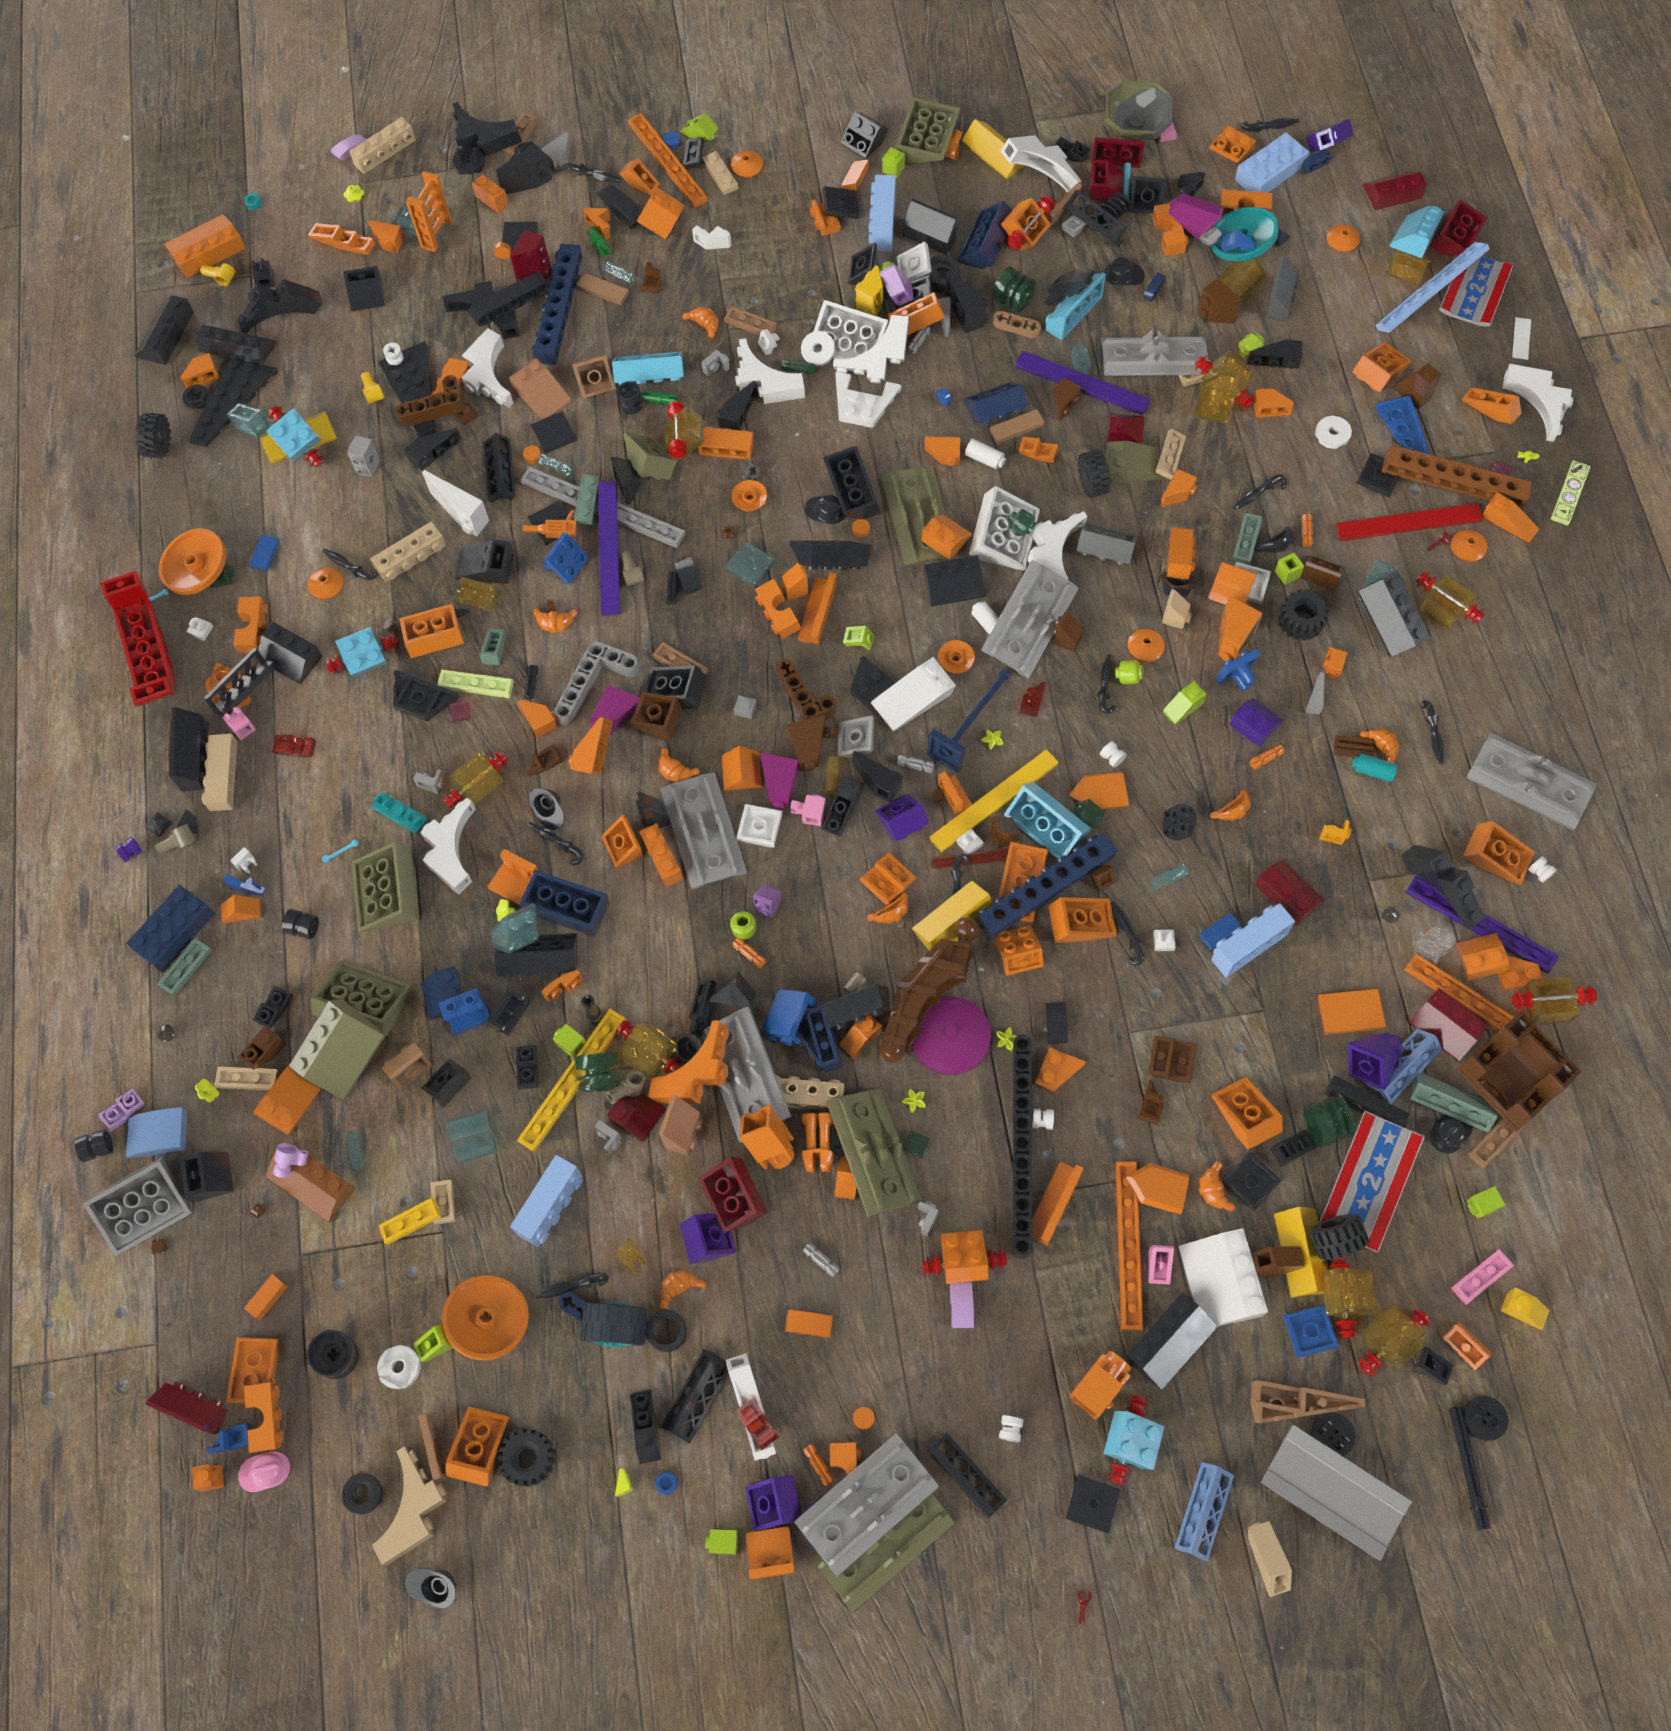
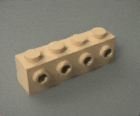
(382, 145)
(408, 552)
(220, 772)
(809, 1093)

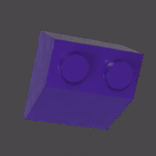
(1255, 721)
(902, 817)
(706, 1239)
(773, 1502)

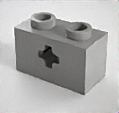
(363, 456)

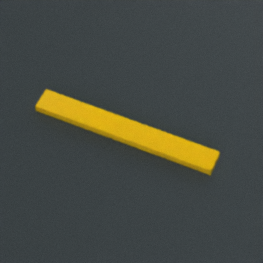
(993, 801)
(567, 1084)

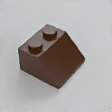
(1219, 303)
(657, 715)

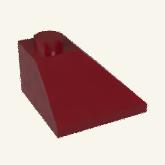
(1125, 428)
(636, 1115)

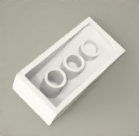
(463, 507)
(914, 694)

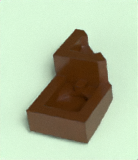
(652, 279)
(544, 761)
(1151, 1105)

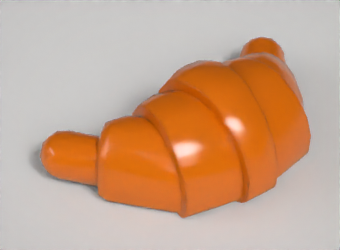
(704, 317)
(554, 621)
(1384, 741)
(673, 769)
(1235, 809)
(892, 912)
(1212, 1188)
(676, 1284)

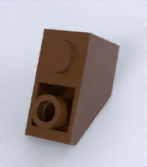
(1065, 396)
(1068, 632)
(1003, 831)
(262, 1048)
(1278, 1261)

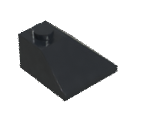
(1146, 193)
(626, 477)

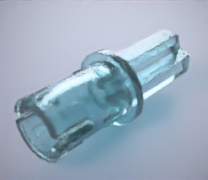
(1169, 877)

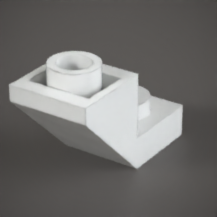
(715, 240)

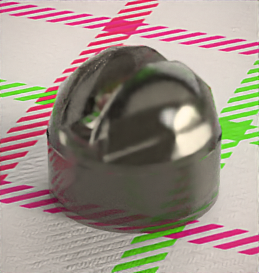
(1390, 915)
(162, 1033)

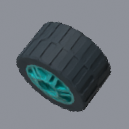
(613, 1324)

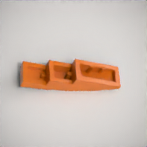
(338, 238)

